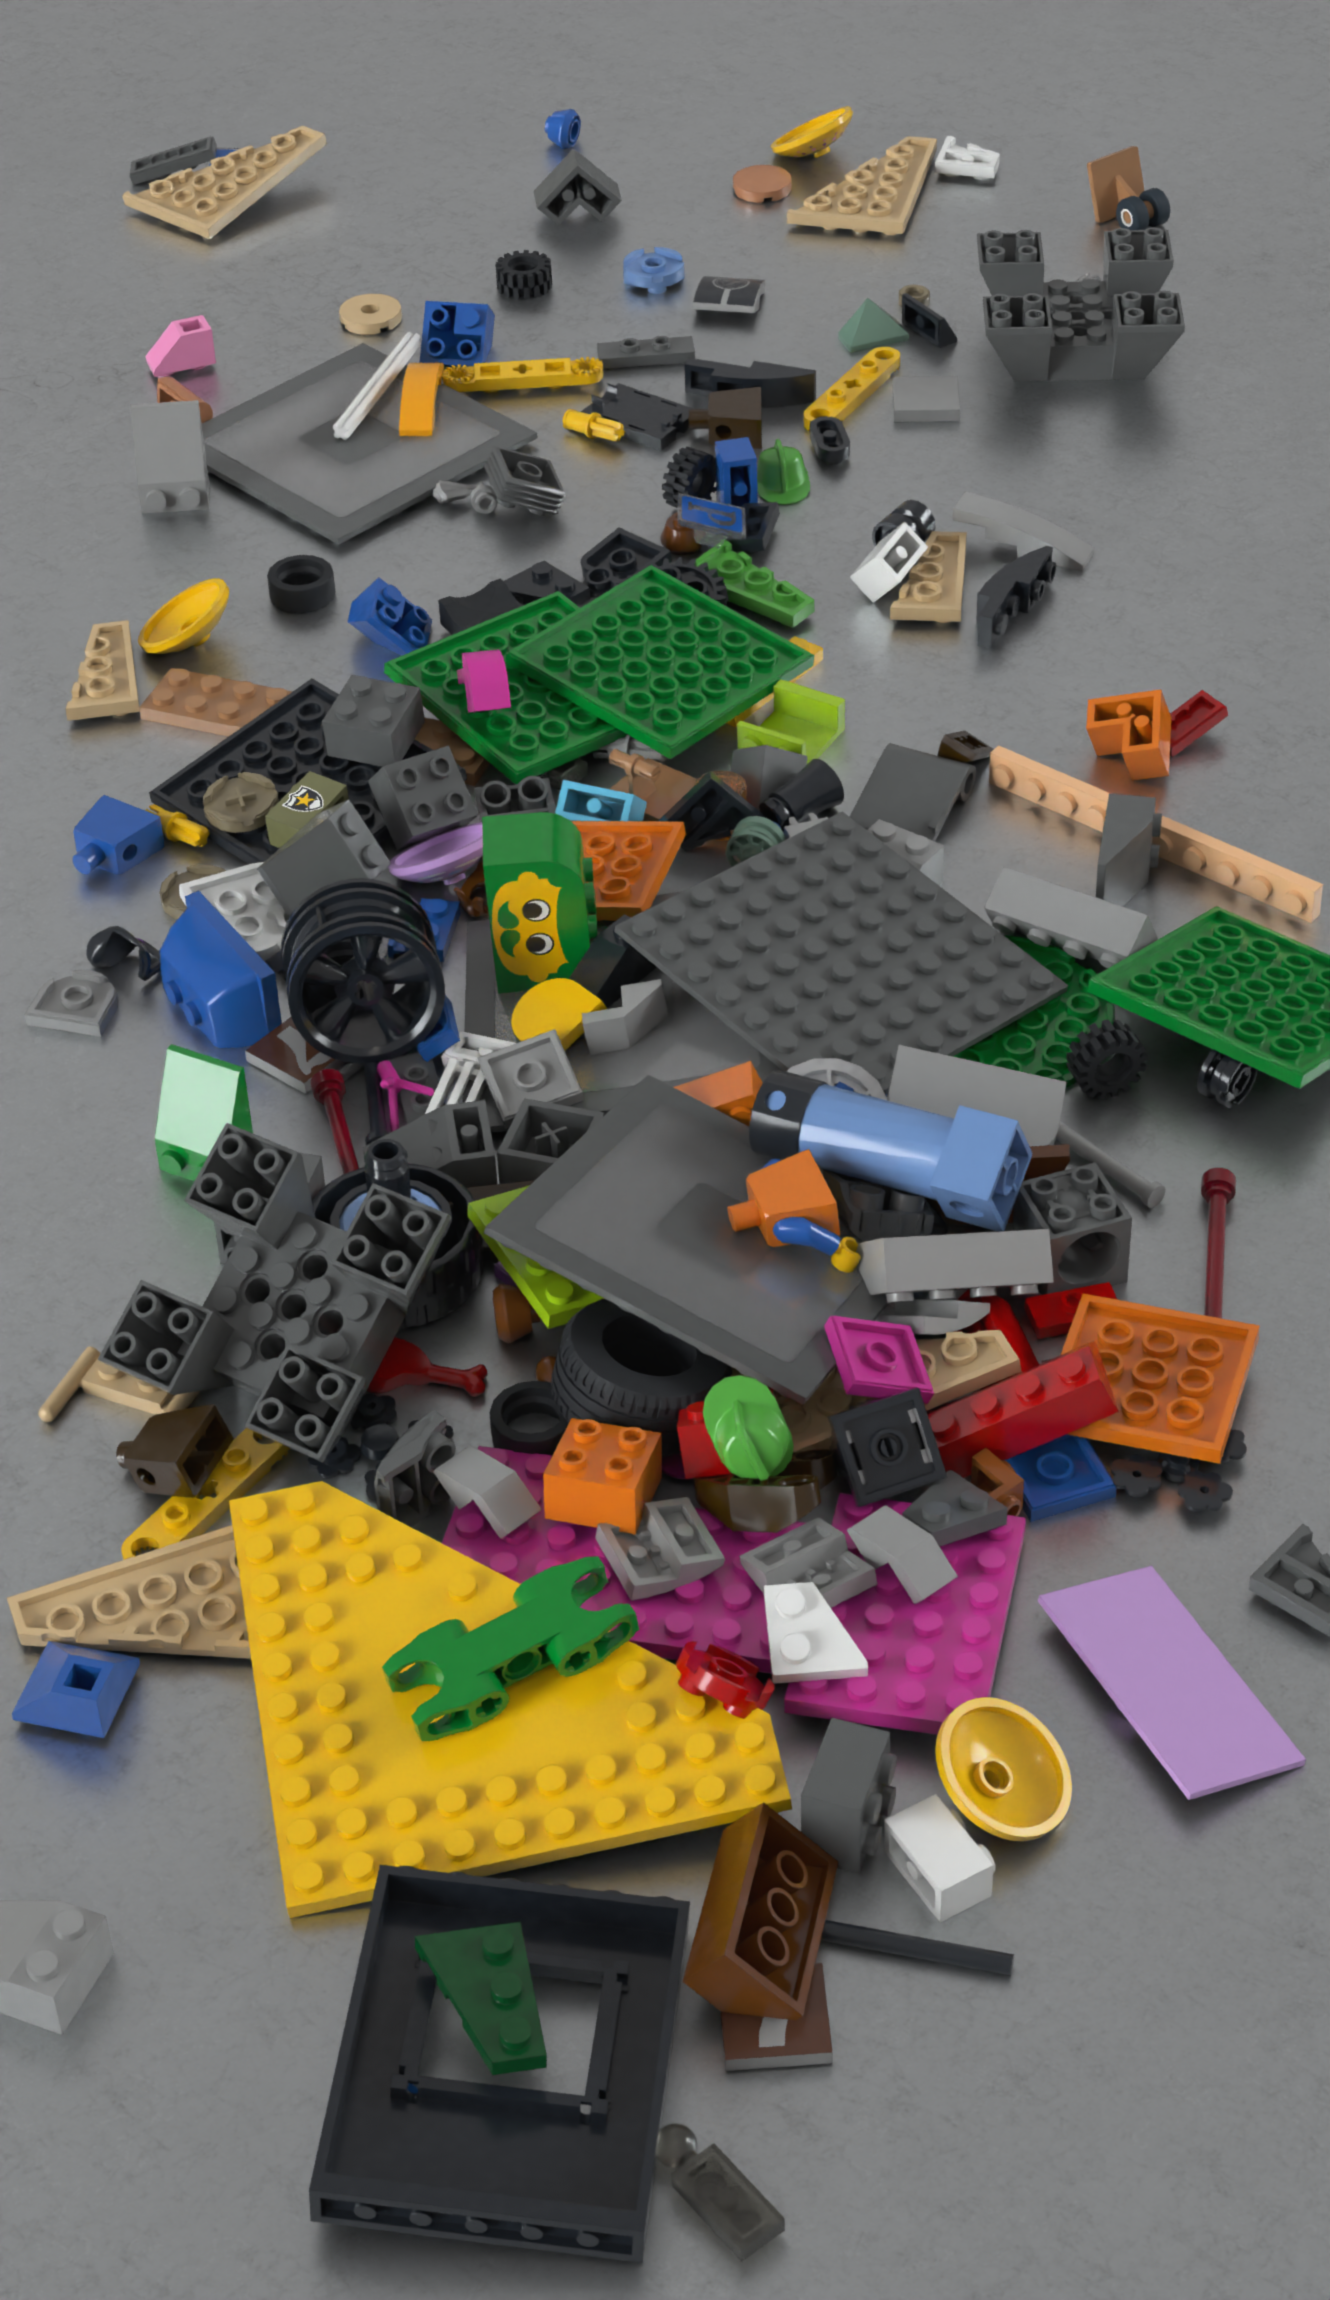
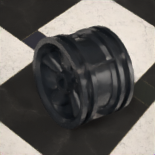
(366, 1017)

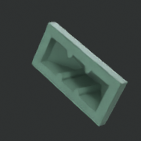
(871, 328)

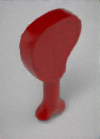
(410, 1366)

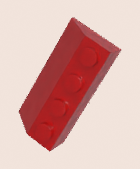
(1024, 1409)

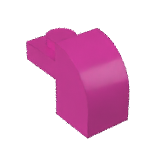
(485, 680)

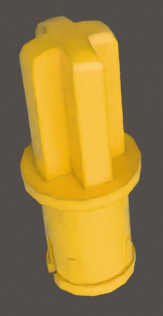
(593, 425)
(178, 827)

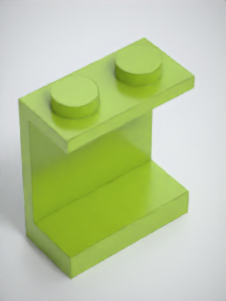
(801, 721)

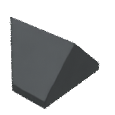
(765, 770)

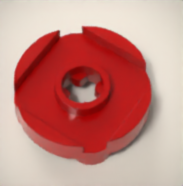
(723, 1677)

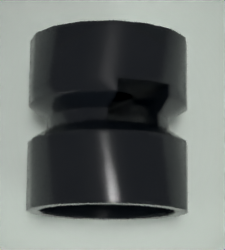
(912, 512)

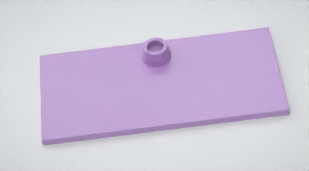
(1171, 1682)

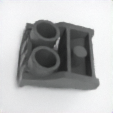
(527, 796)
(879, 1210)
(406, 1477)

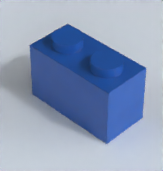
(736, 472)

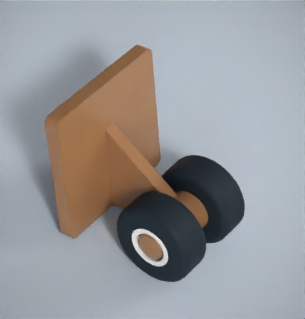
(1120, 192)

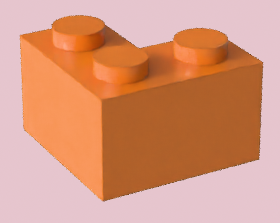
(1133, 726)
(728, 1091)

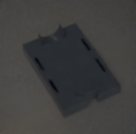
(643, 415)

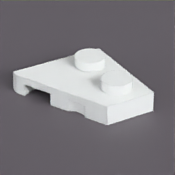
(973, 161)
(808, 1637)

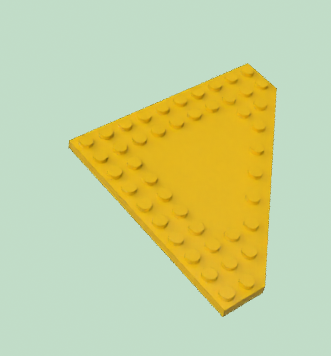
(548, 1779)

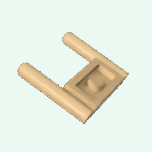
(111, 1385)

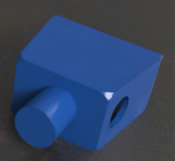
(116, 837)

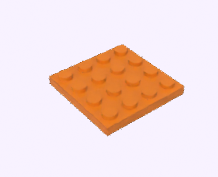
(629, 862)
(1169, 1373)

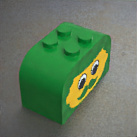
(537, 897)

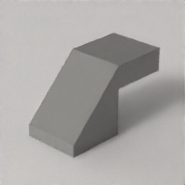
(624, 1026)
(492, 1487)
(907, 1548)

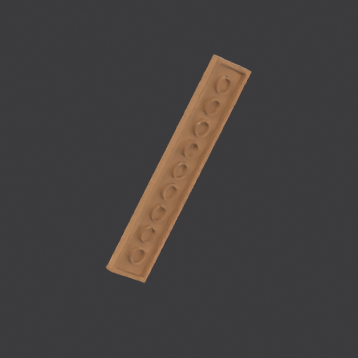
(227, 705)

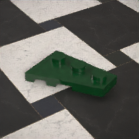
(492, 1990)

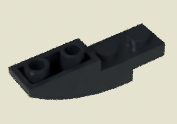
(778, 383)
(1012, 591)

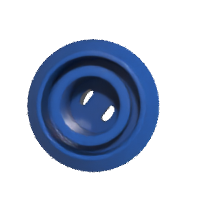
(563, 128)

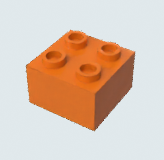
(602, 1475)

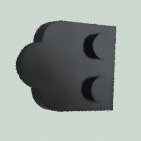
(617, 558)

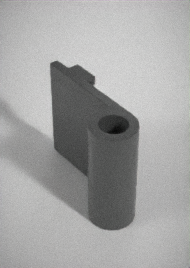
(913, 790)

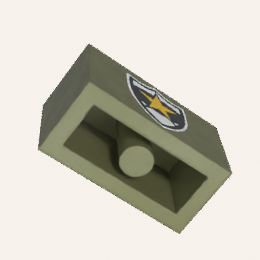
(302, 804)

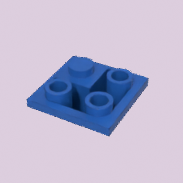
(456, 333)
(390, 618)
(76, 1689)

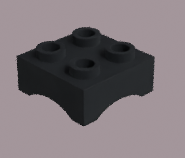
(468, 611)

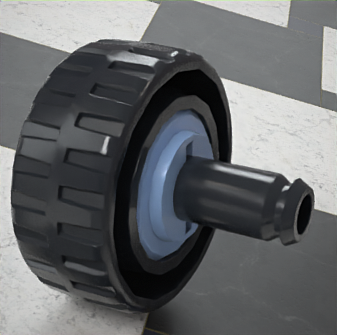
(461, 1252)

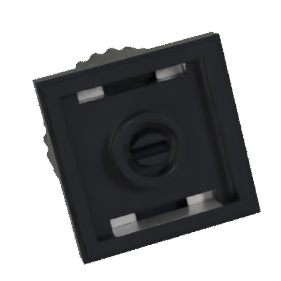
(885, 1447)

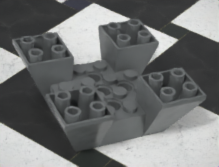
(1081, 327)
(280, 1255)

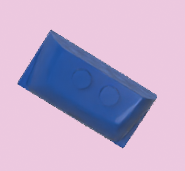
(218, 977)

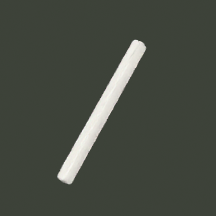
(376, 386)

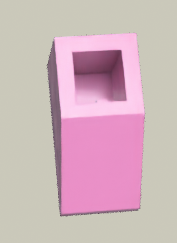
(182, 347)

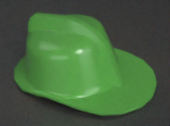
(782, 475)
(747, 1428)

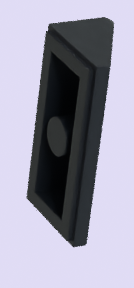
(926, 322)

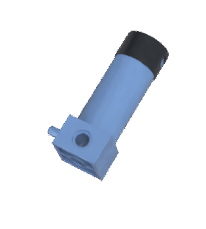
(962, 1162)

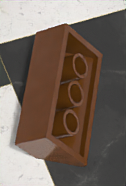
(761, 1918)

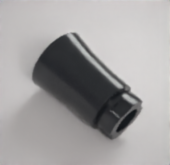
(810, 791)

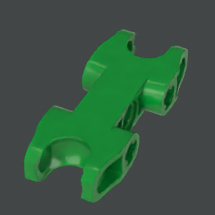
(481, 1663)

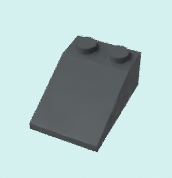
(1127, 847)
(324, 851)

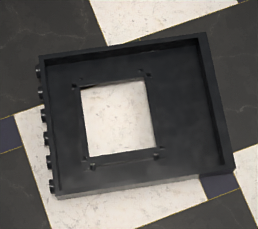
(494, 2156)

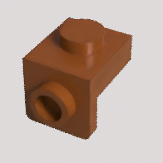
(998, 1480)

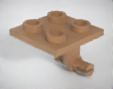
(652, 782)

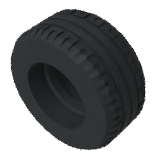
(629, 1372)

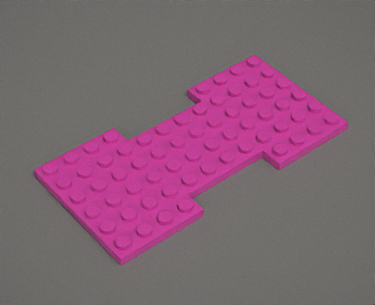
(918, 1655)

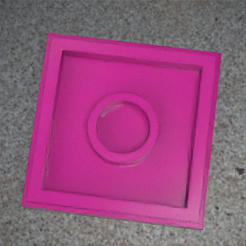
(877, 1357)

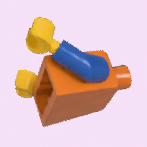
(795, 1207)

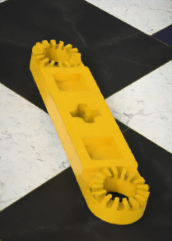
(523, 374)
(855, 385)
(232, 1478)

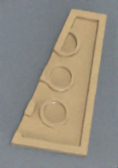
(935, 582)
(106, 676)

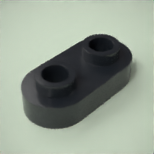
(830, 440)

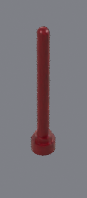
(329, 1090)
(1218, 1189)

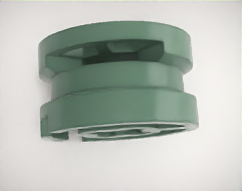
(752, 837)

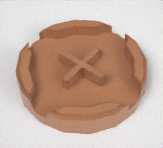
(762, 182)

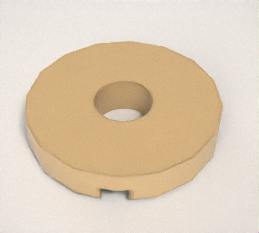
(369, 313)

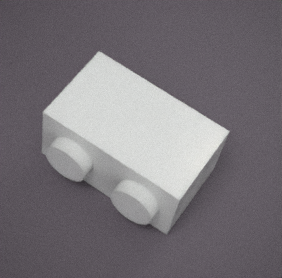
(888, 562)
(939, 1857)

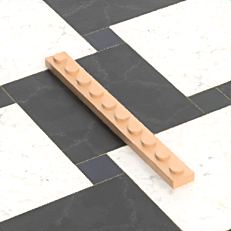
(1177, 842)

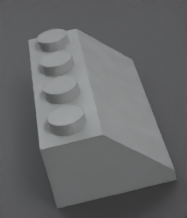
(1067, 918)
(956, 1263)

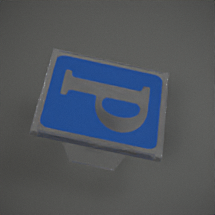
(711, 519)

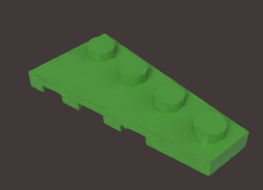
(756, 587)

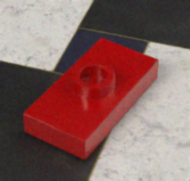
(1194, 720)
(1054, 1312)

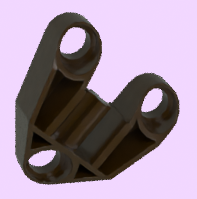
(769, 1503)

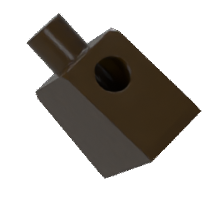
(731, 416)
(176, 1451)

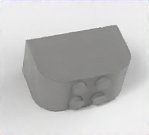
(944, 1082)

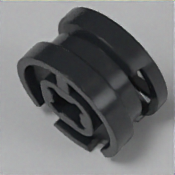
(1226, 1079)

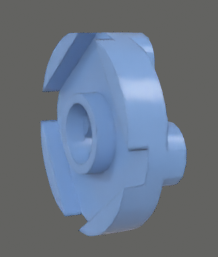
(653, 269)

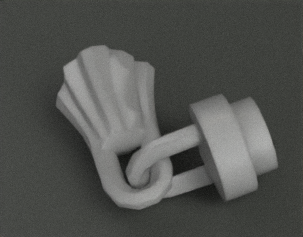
(482, 497)

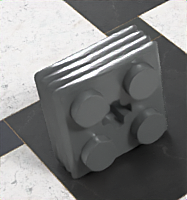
(524, 481)

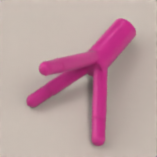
(394, 1084)

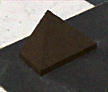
(963, 747)

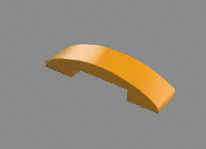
(419, 398)

